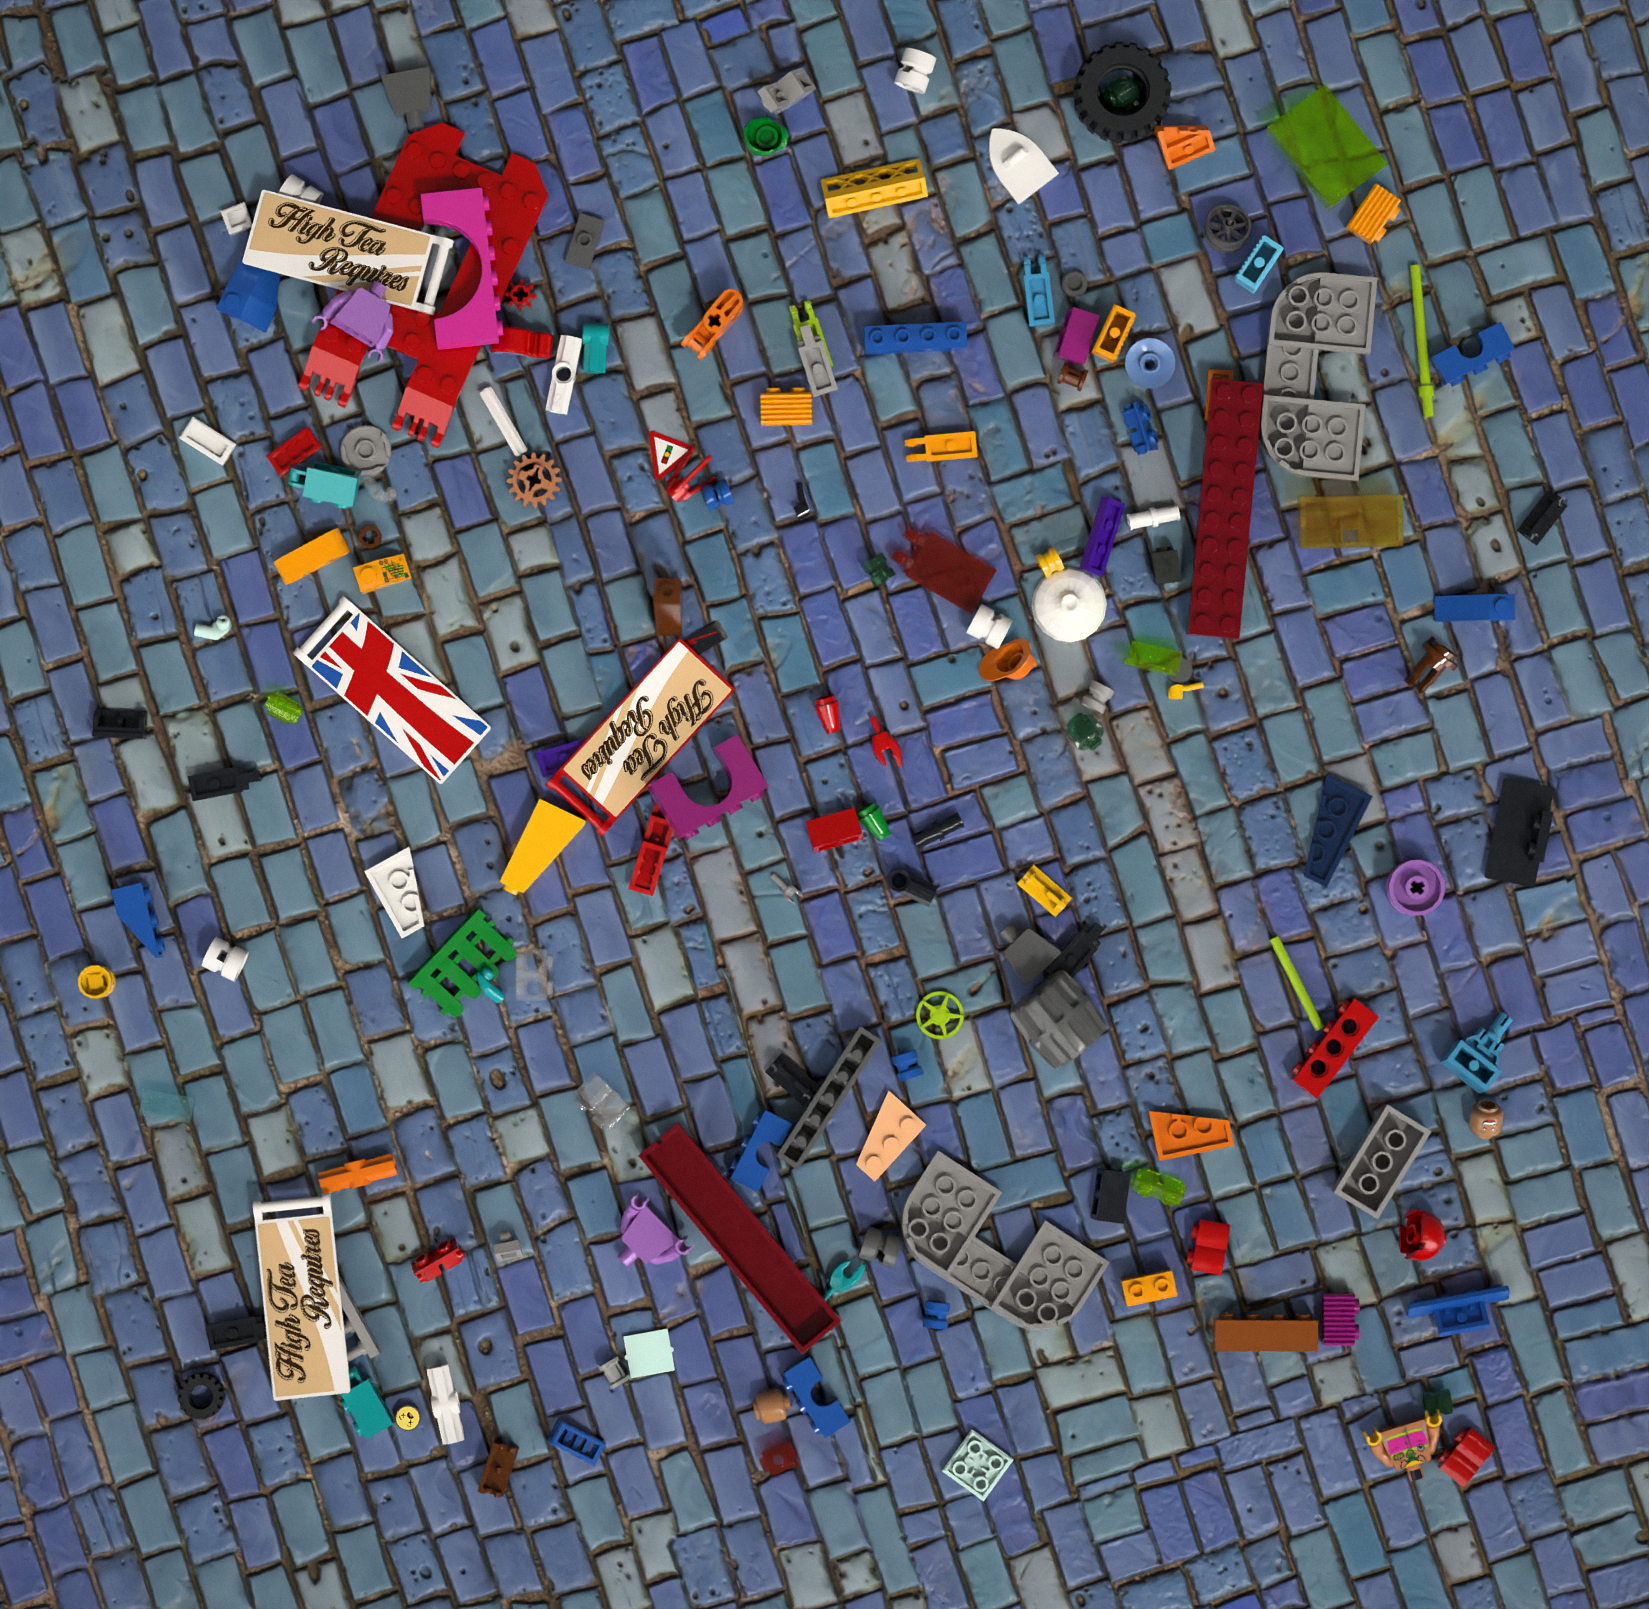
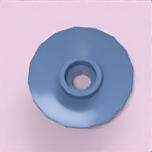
(1151, 350)

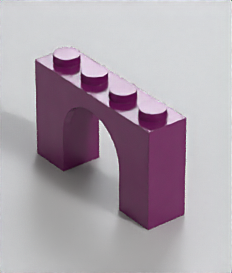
(743, 784)

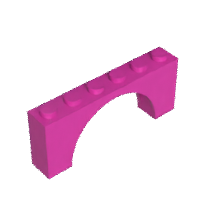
(477, 320)

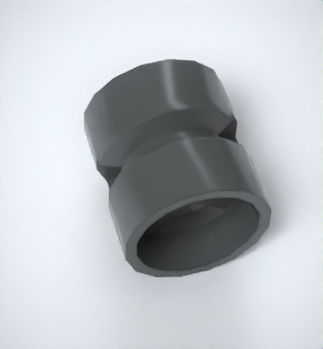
(880, 1247)

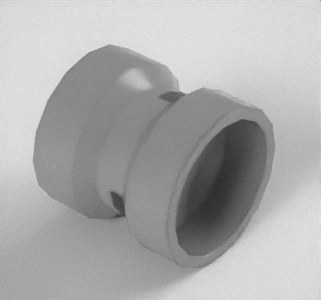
(1097, 697)

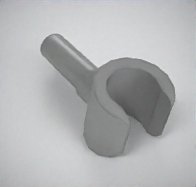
(788, 890)

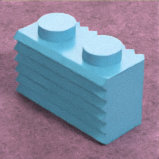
(1258, 264)

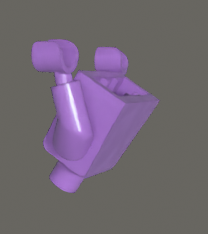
(362, 316)
(648, 1236)

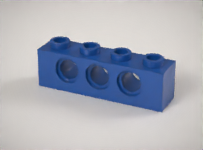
(915, 338)

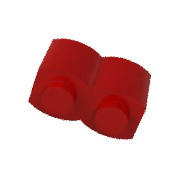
(1208, 1247)
(1465, 1456)

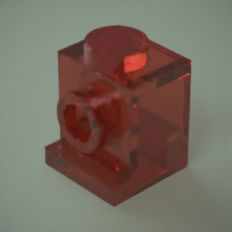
(783, 1449)

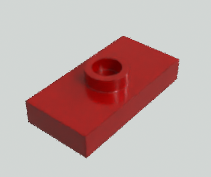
(294, 451)

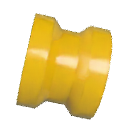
(1049, 562)

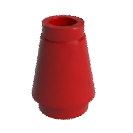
(828, 713)

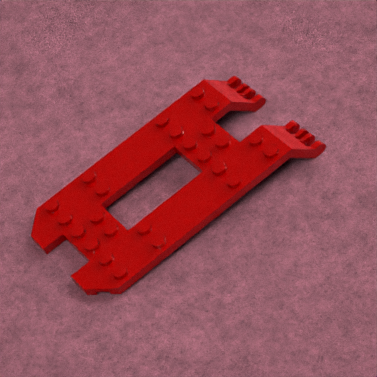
(515, 204)

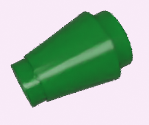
(873, 819)

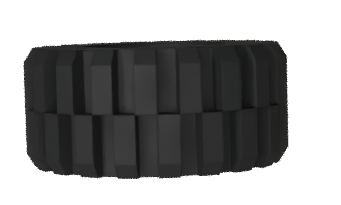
(1121, 58)

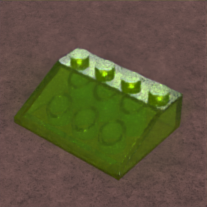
(1326, 147)

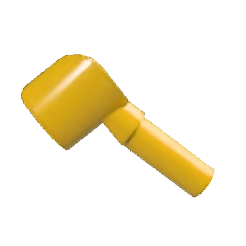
(1176, 691)

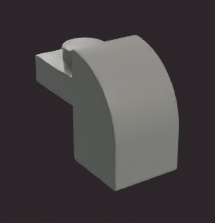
(786, 91)

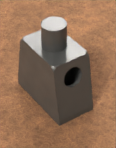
(410, 94)
(1027, 953)

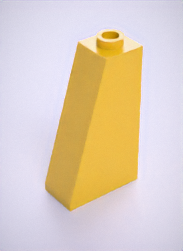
(541, 842)

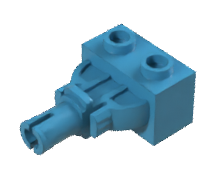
(1476, 1057)

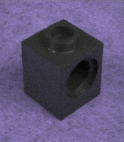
(1165, 566)

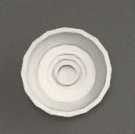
(1069, 604)

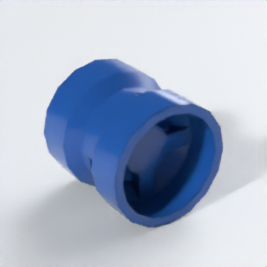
(723, 494)
(907, 1065)
(933, 1309)

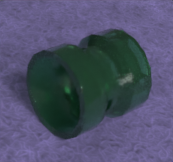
(884, 572)
(1443, 1400)

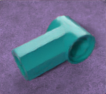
(596, 342)

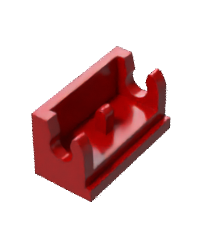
(834, 830)

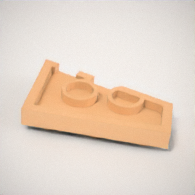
(889, 1136)

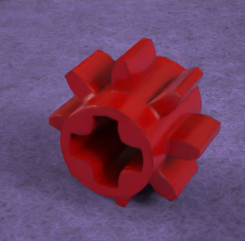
(516, 290)

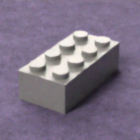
(1381, 1161)

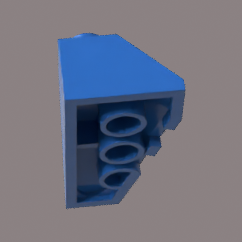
(251, 296)

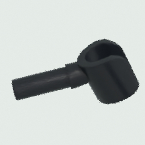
(801, 510)

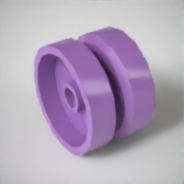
(1430, 887)

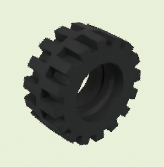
(188, 1405)

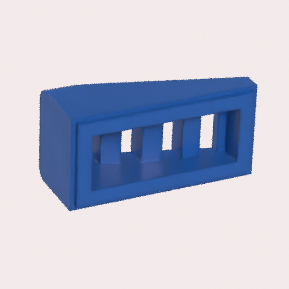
(558, 1429)

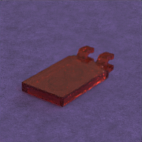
(945, 570)

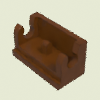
(498, 1469)

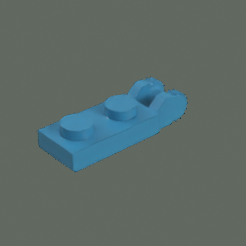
(1038, 293)

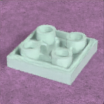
(977, 1464)

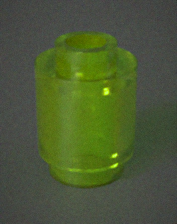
(283, 708)

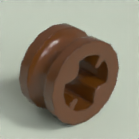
(362, 534)

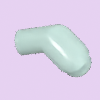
(216, 630)

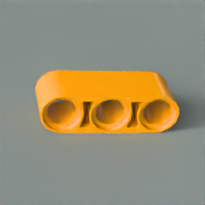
(311, 556)

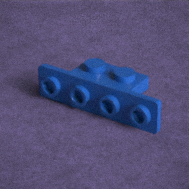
(1459, 1312)

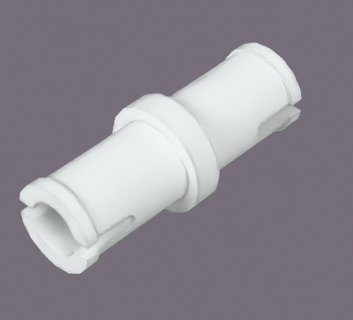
(1153, 517)

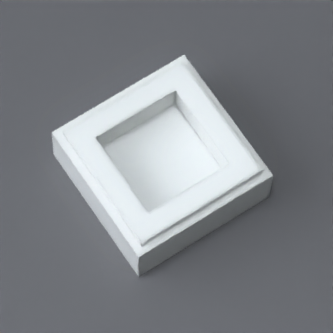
(237, 218)

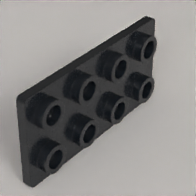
(1520, 832)

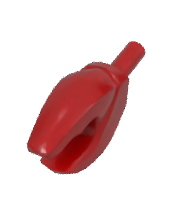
(884, 741)

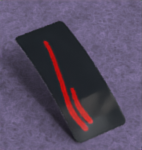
(706, 638)

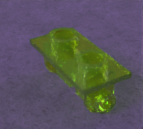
(1169, 1192)

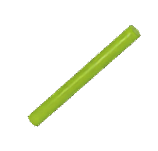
(1296, 983)

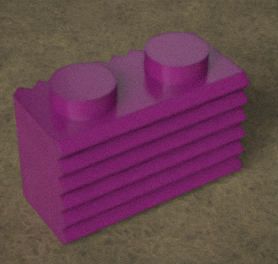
(1339, 1319)

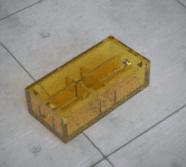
(1373, 516)

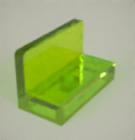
(1154, 659)

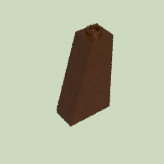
(668, 606)

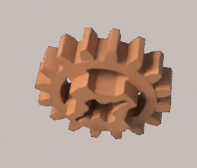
(519, 474)

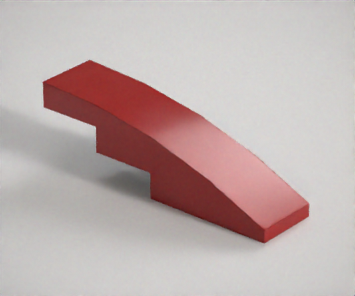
(651, 854)

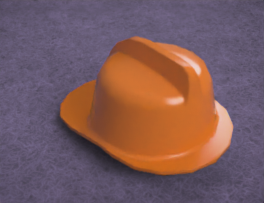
(1009, 660)

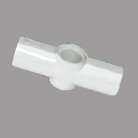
(566, 358)
(445, 1404)

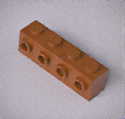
(1265, 1333)

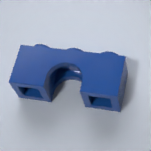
(1453, 366)
(748, 1169)
(826, 1417)

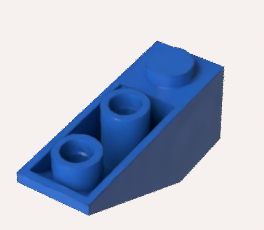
(135, 911)

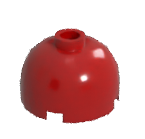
(1422, 1236)

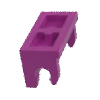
(1076, 336)

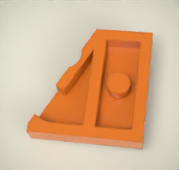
(1183, 143)

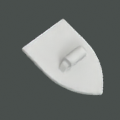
(1019, 163)

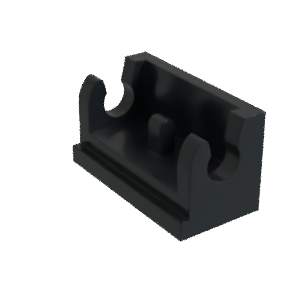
(120, 724)
(1110, 1195)

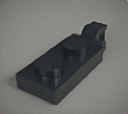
(221, 782)
(1077, 951)
(236, 1332)

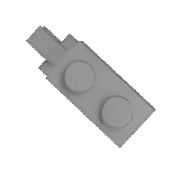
(816, 363)

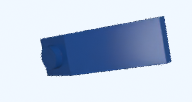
(1474, 608)

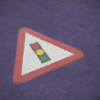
(666, 453)

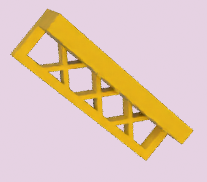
(874, 191)

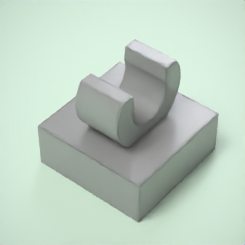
(507, 1248)

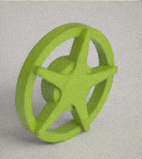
(940, 1015)

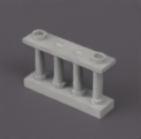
(356, 1323)

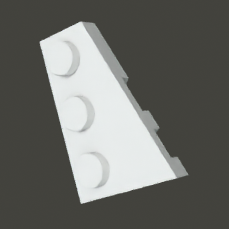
(398, 891)

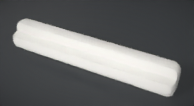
(503, 421)

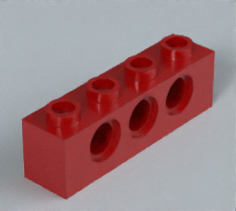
(1316, 1083)

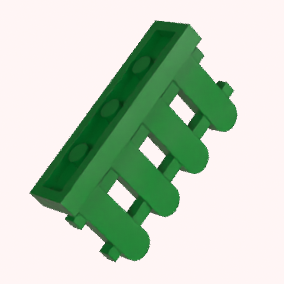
(448, 967)

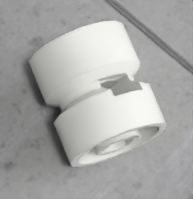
(915, 70)
(296, 188)
(989, 626)
(233, 963)

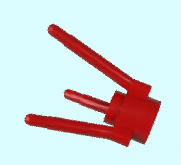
(679, 487)

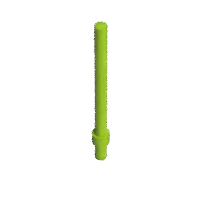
(1426, 390)

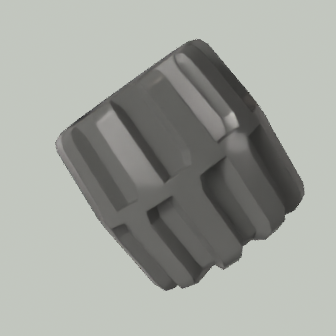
(1058, 1019)

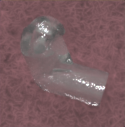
(377, 492)

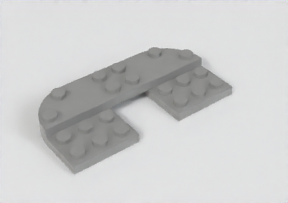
(1296, 430)
(940, 1233)

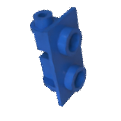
(1138, 417)

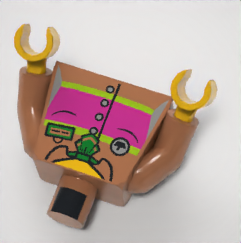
(1407, 1444)

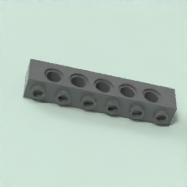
(828, 1097)

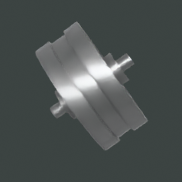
(1227, 228)

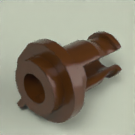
(1438, 657)

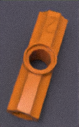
(358, 1173)

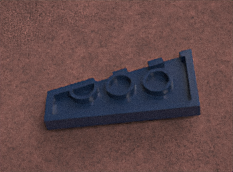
(1335, 826)

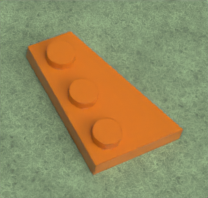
(1186, 1135)

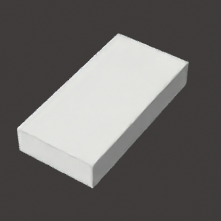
(207, 441)

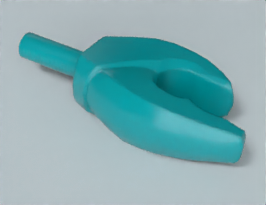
(840, 1281)

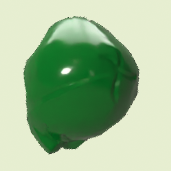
(764, 136)

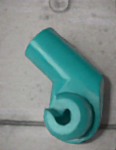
(487, 987)

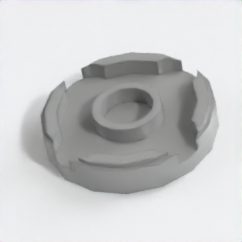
(366, 450)

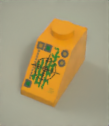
(382, 573)

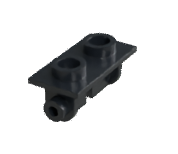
(1542, 517)
(792, 1079)

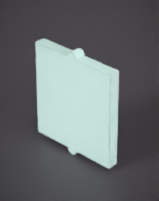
(649, 1353)

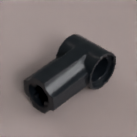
(913, 887)

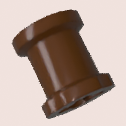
(1072, 376)

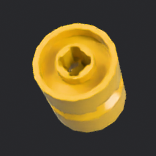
(97, 981)

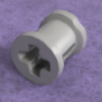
(614, 1372)

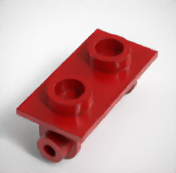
(446, 1253)

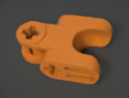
(726, 310)

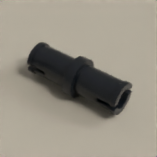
(938, 830)

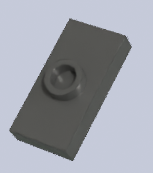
(584, 241)

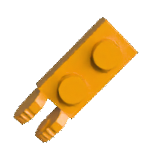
(944, 447)

